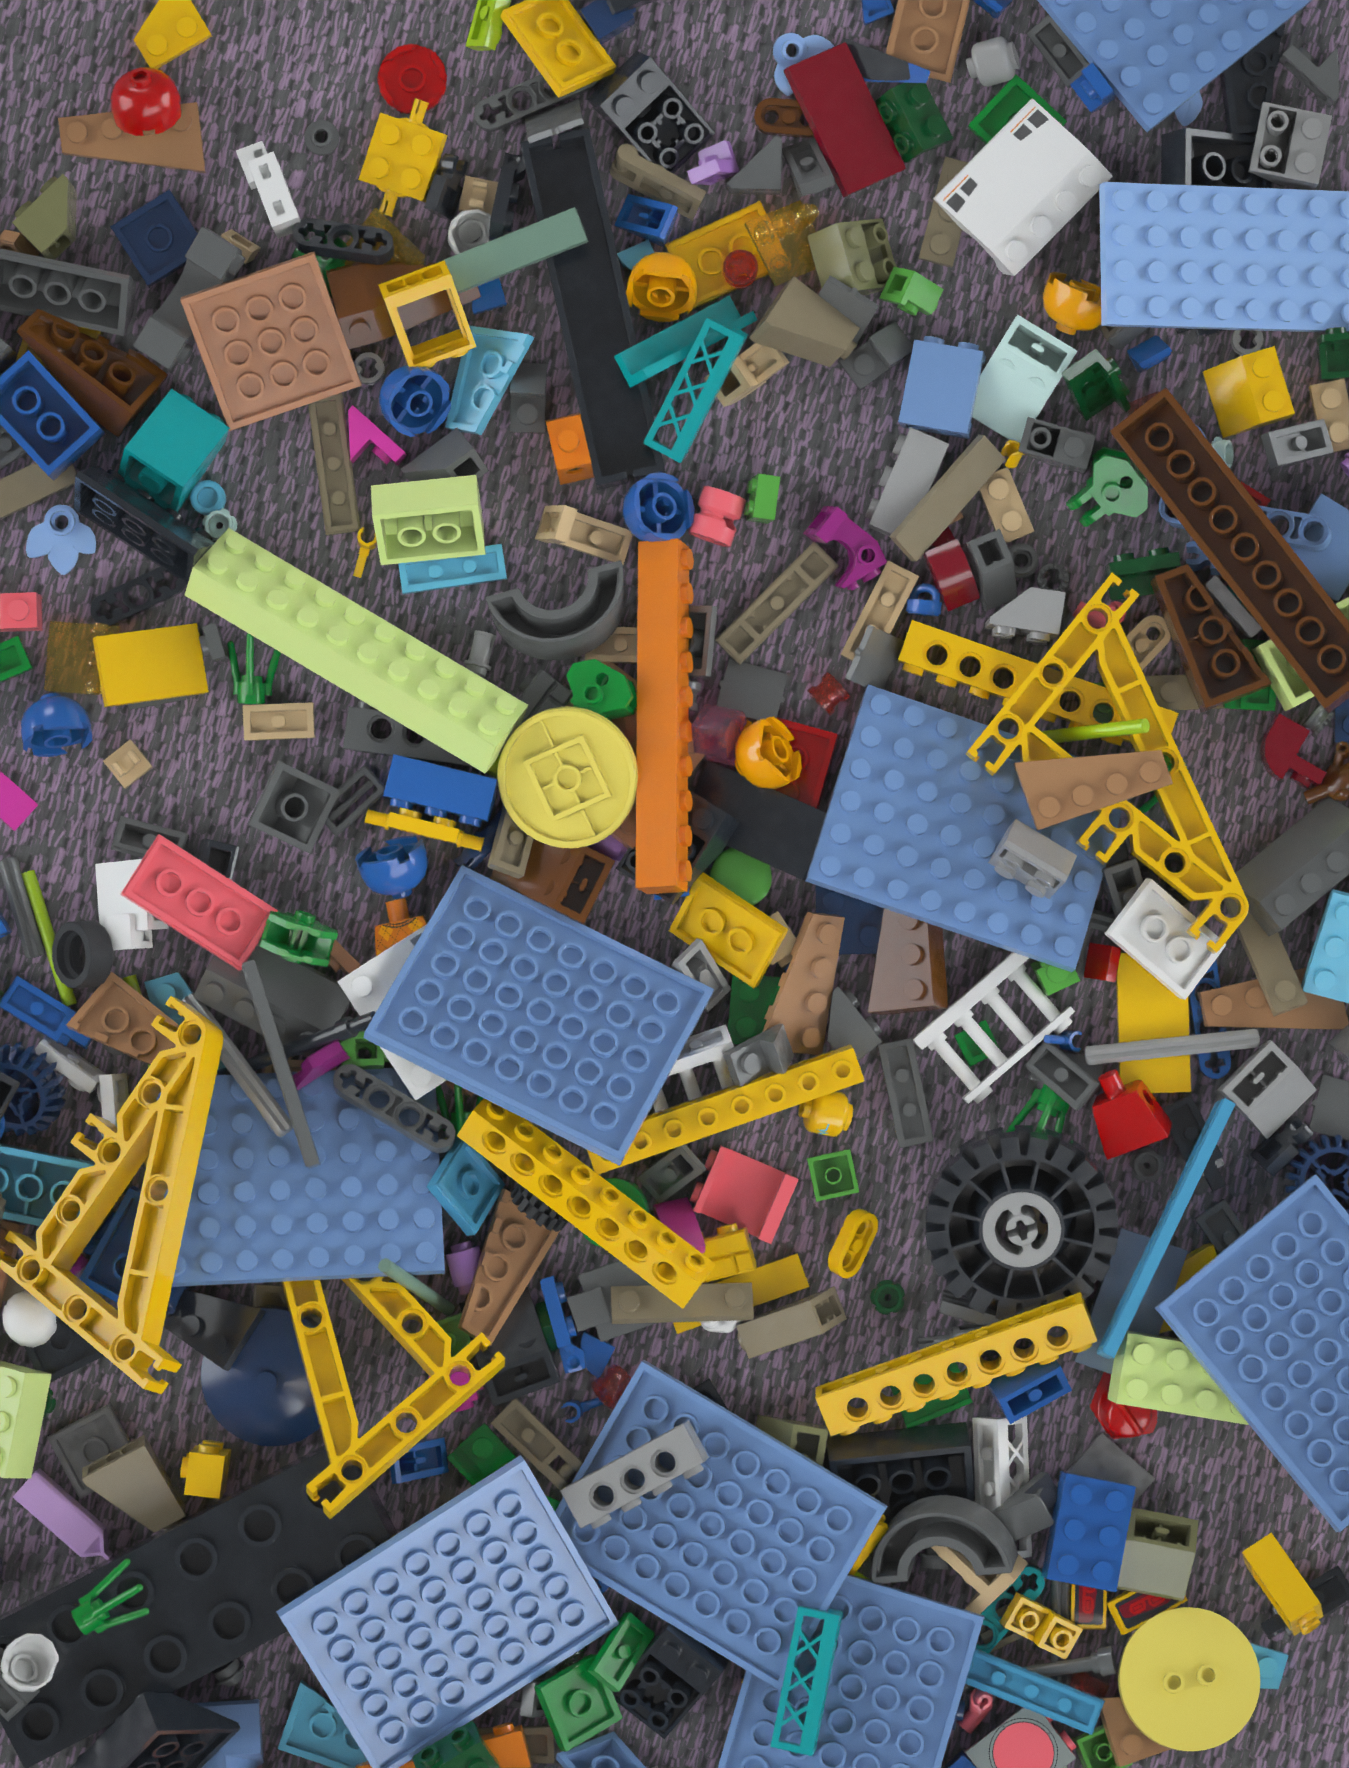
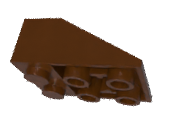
(562, 878)

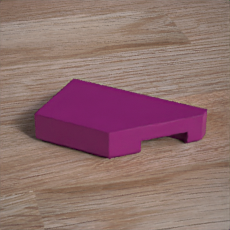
(320, 1063)

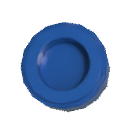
(924, 607)

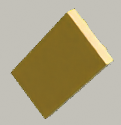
(1151, 1012)

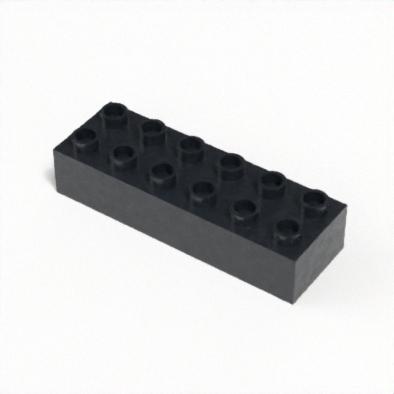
(208, 1598)

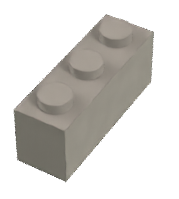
(907, 481)

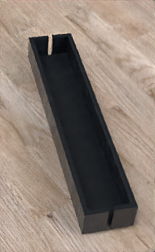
(593, 310)

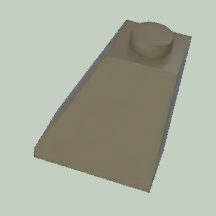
(805, 326)
(791, 1323)
(137, 1485)

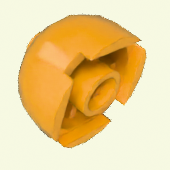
(662, 287)
(1072, 303)
(766, 755)

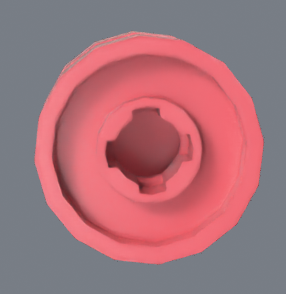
(717, 516)

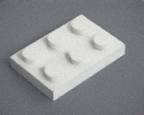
(1155, 936)

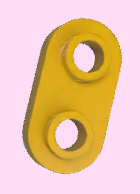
(853, 1243)

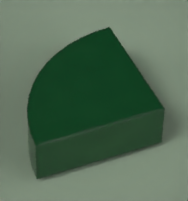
(546, 1326)

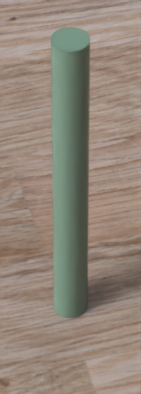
(416, 1286)

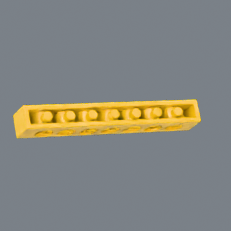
(923, 637)
(739, 1105)
(587, 1201)
(966, 1348)

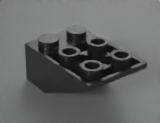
(651, 113)
(710, 834)
(527, 1354)
(669, 1679)

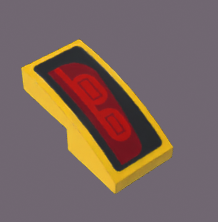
(1088, 1607)
(1134, 1609)

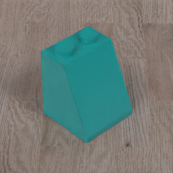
(172, 450)

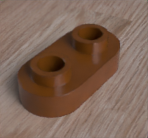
(788, 118)

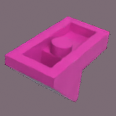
(364, 432)

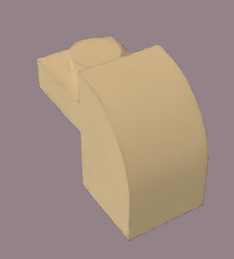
(750, 372)

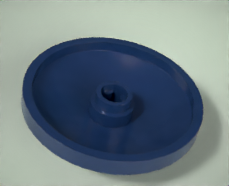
(267, 1388)

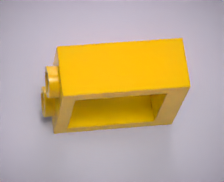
(417, 286)
(1283, 1585)

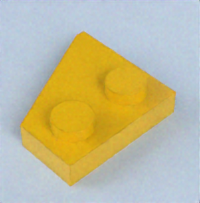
(170, 32)

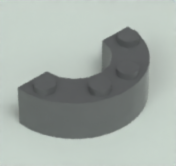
(167, 332)
(564, 631)
(946, 1523)

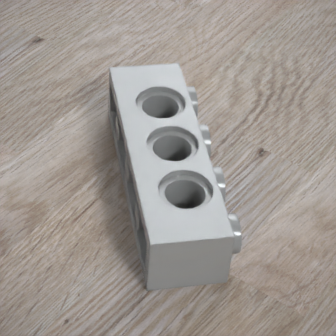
(583, 1494)

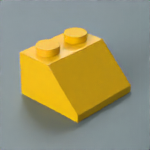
(1248, 392)

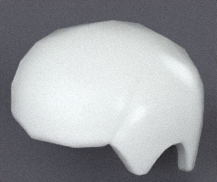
(467, 228)
(28, 1320)
(29, 1662)

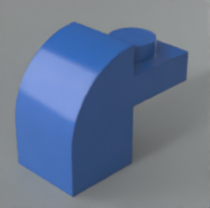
(1093, 88)

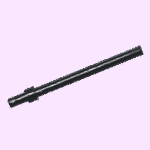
(343, 1030)

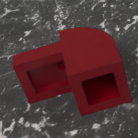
(951, 571)
(1280, 752)

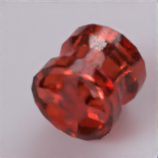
(744, 263)
(828, 693)
(611, 1386)

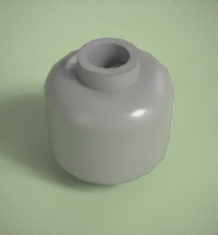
(993, 61)

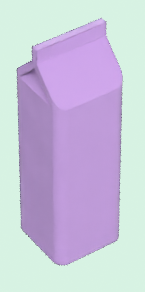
(64, 1516)

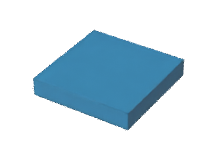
(466, 1186)

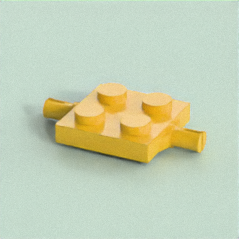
(403, 157)
(411, 822)

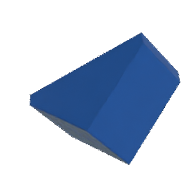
(647, 218)
(421, 1461)

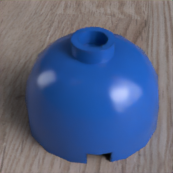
(415, 400)
(658, 508)
(49, 722)
(395, 867)

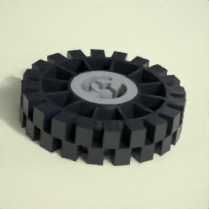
(1008, 1174)

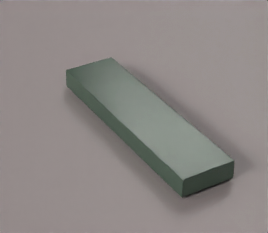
(516, 250)

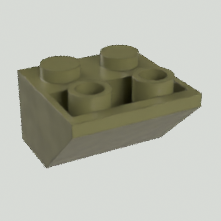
(51, 218)
(854, 254)
(803, 1437)
(1158, 1554)

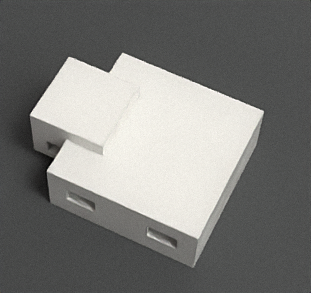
(265, 174)
(123, 920)

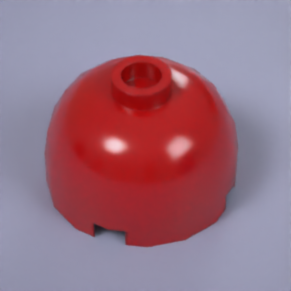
(145, 101)

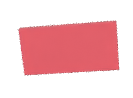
(198, 902)

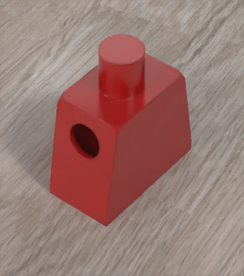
(1127, 1115)

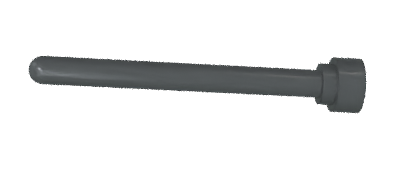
(1100, 1662)

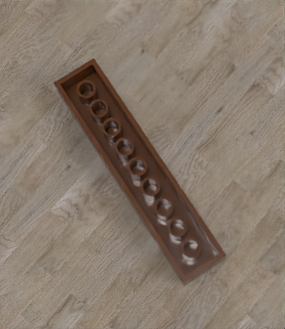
(1241, 544)

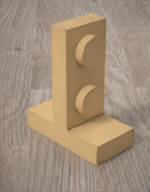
(583, 533)
(988, 1586)

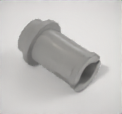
(480, 653)

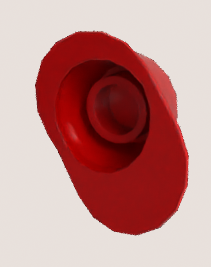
(1119, 1419)

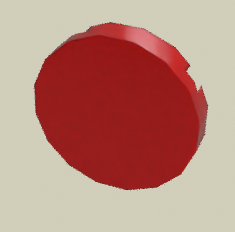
(401, 86)

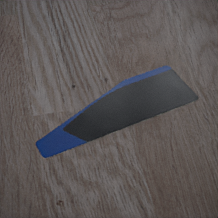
(881, 67)

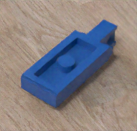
(41, 1012)
(563, 1326)

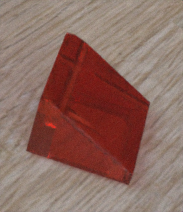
(1089, 1684)

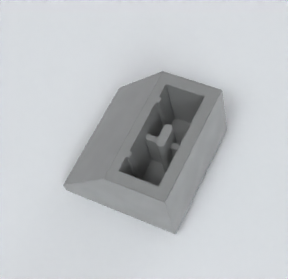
(1290, 146)
(1033, 614)
(1032, 860)
(1267, 1088)

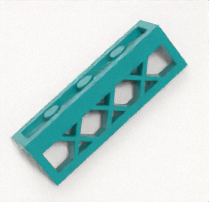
(677, 340)
(707, 396)
(820, 1683)

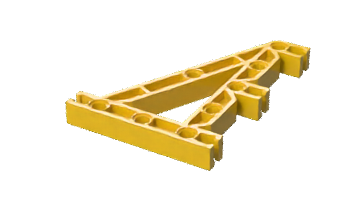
(1205, 867)
(172, 1137)
(331, 1394)

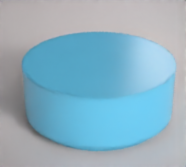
(207, 497)

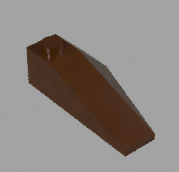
(363, 309)
(101, 378)

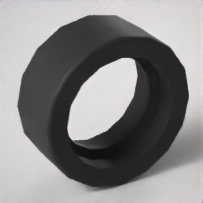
(67, 954)

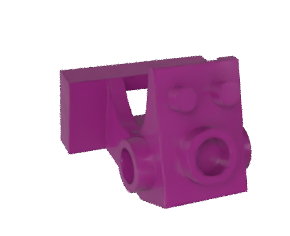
(833, 524)

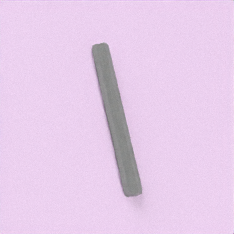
(1172, 1046)
(247, 1077)

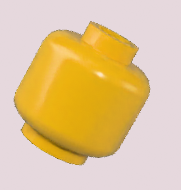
(827, 1114)

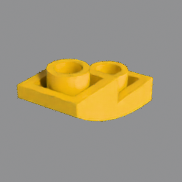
(1041, 1625)

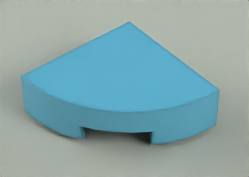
(634, 254)

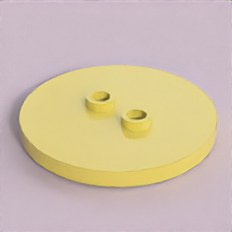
(568, 777)
(1189, 1679)

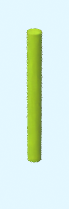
(1098, 730)
(46, 930)

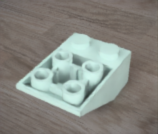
(1020, 378)

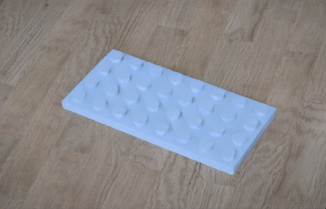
(1223, 257)

